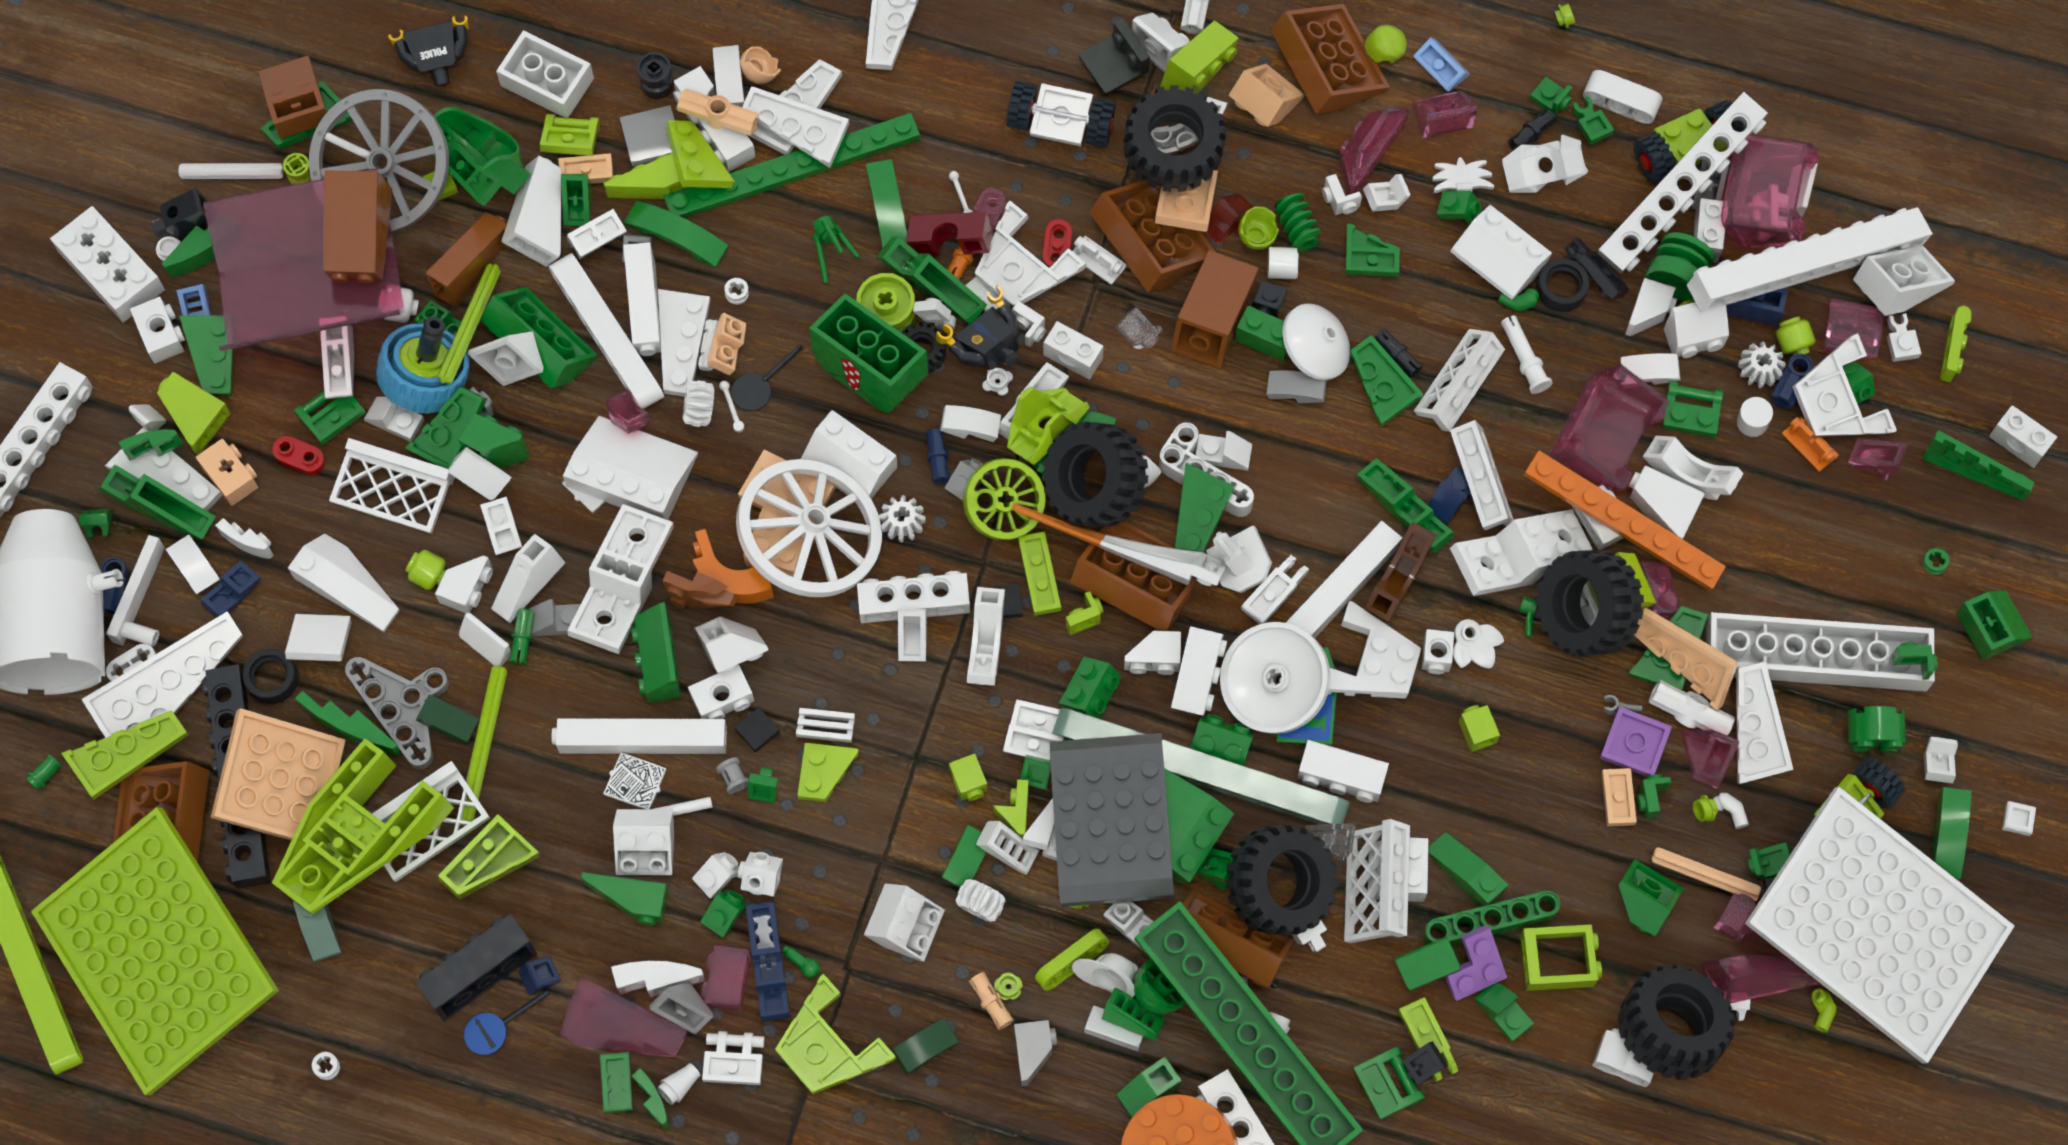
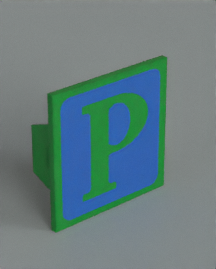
(1318, 730)

